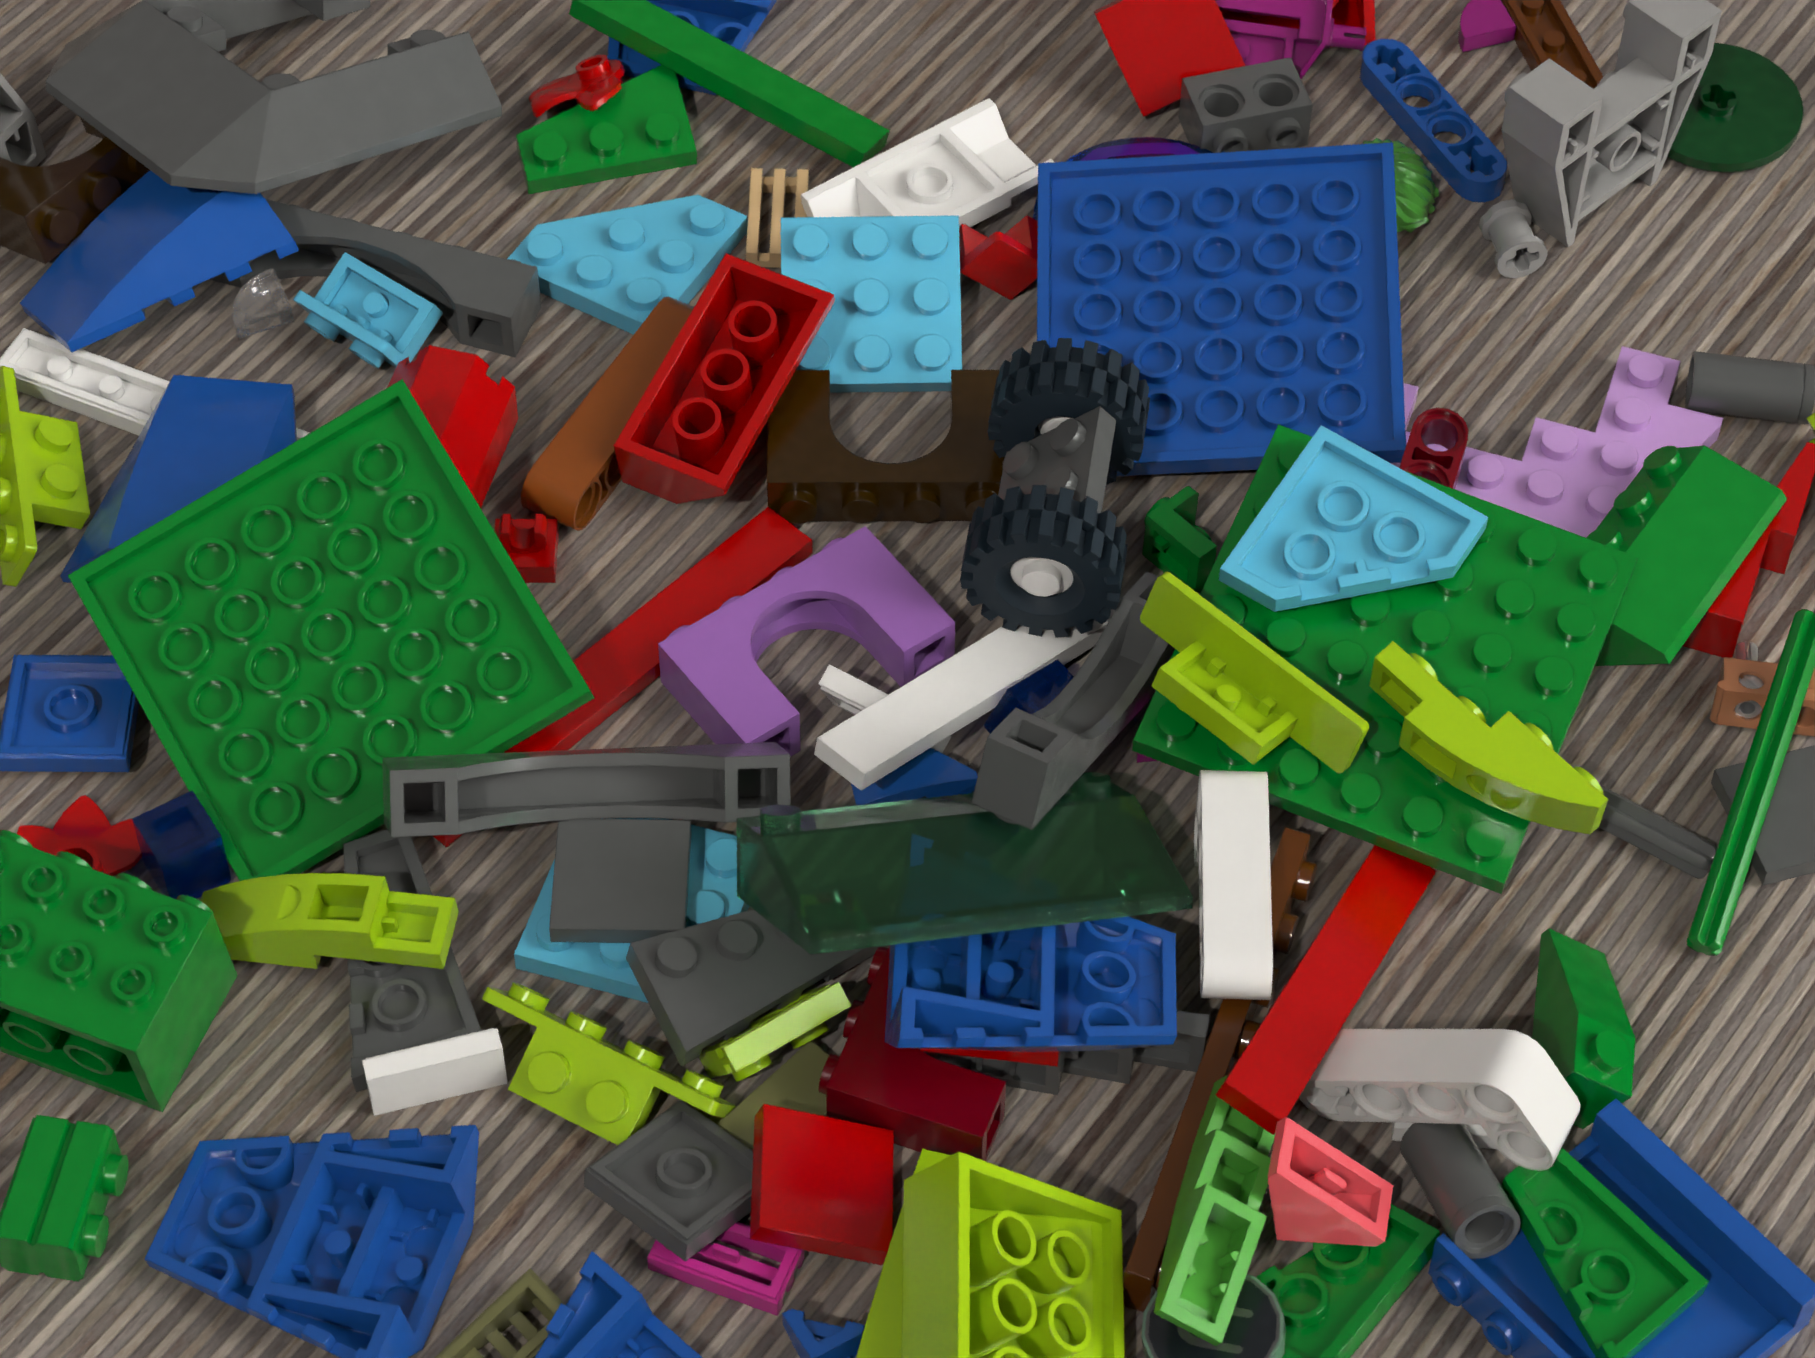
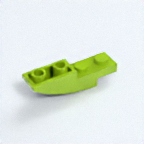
(1501, 764)
(331, 915)

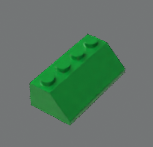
(1691, 527)

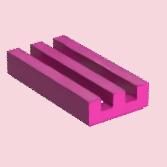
(727, 1283)

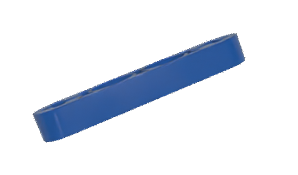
(1441, 115)

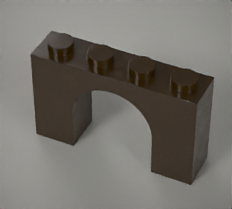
(55, 203)
(822, 481)

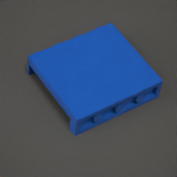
(1753, 1290)

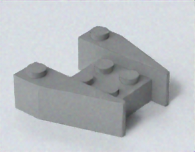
(1584, 144)

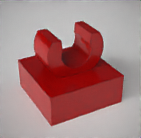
(531, 546)

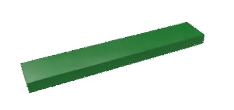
(736, 77)

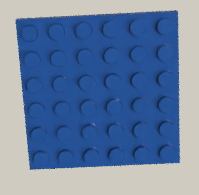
(1237, 291)

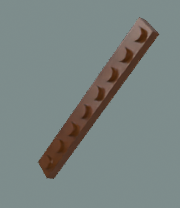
(1233, 1028)

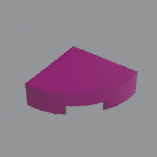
(1484, 25)

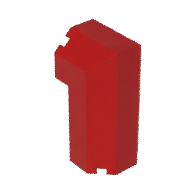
(464, 410)

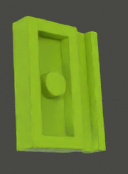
(794, 1023)

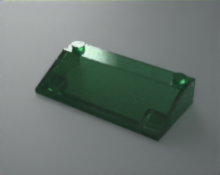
(952, 868)

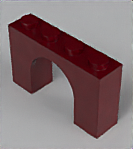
(905, 1089)

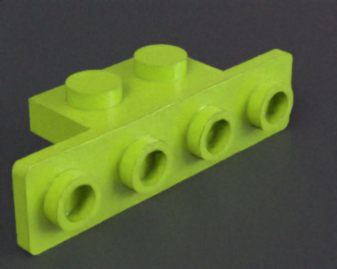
(38, 479)
(1241, 684)
(591, 1079)

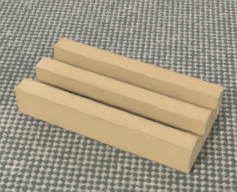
(778, 186)

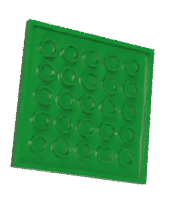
(324, 623)
(1505, 632)

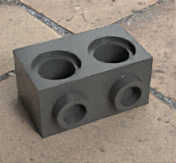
(1246, 108)

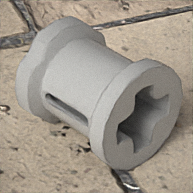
(1516, 246)

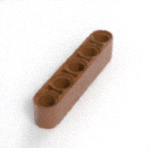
(580, 462)

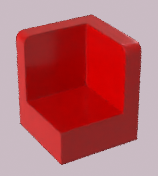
(1002, 260)

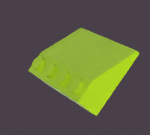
(1008, 1267)

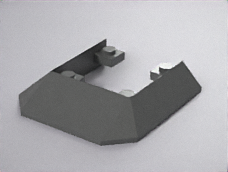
(205, 123)

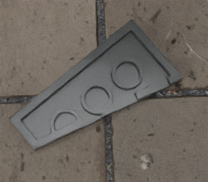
(724, 974)
(399, 1003)

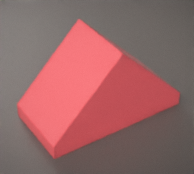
(1323, 1192)

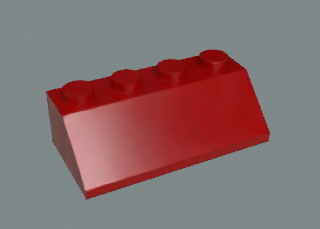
(719, 382)

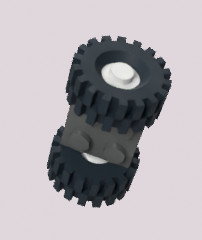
(1043, 544)

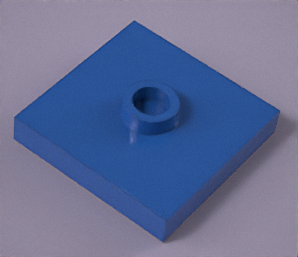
(67, 715)

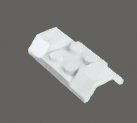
(948, 170)

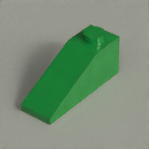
(1583, 1023)

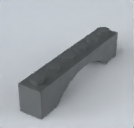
(482, 296)
(1042, 754)
(542, 786)

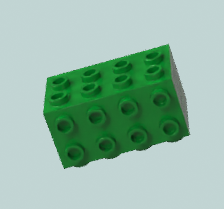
(104, 973)

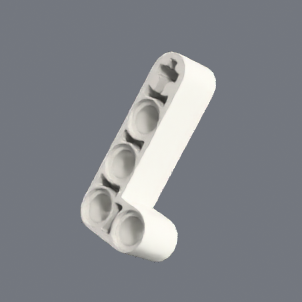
(1234, 884)
(1449, 1078)

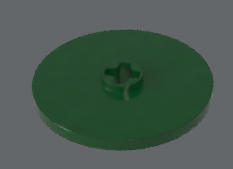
(1740, 113)

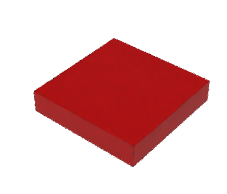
(1166, 42)
(822, 1184)

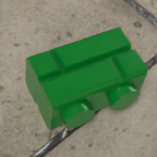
(60, 1198)

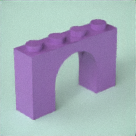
(845, 589)

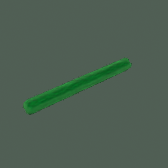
(1755, 788)

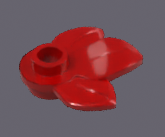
(591, 85)
(89, 835)

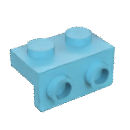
(371, 311)

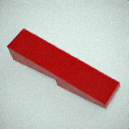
(1723, 621)

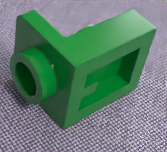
(1176, 542)

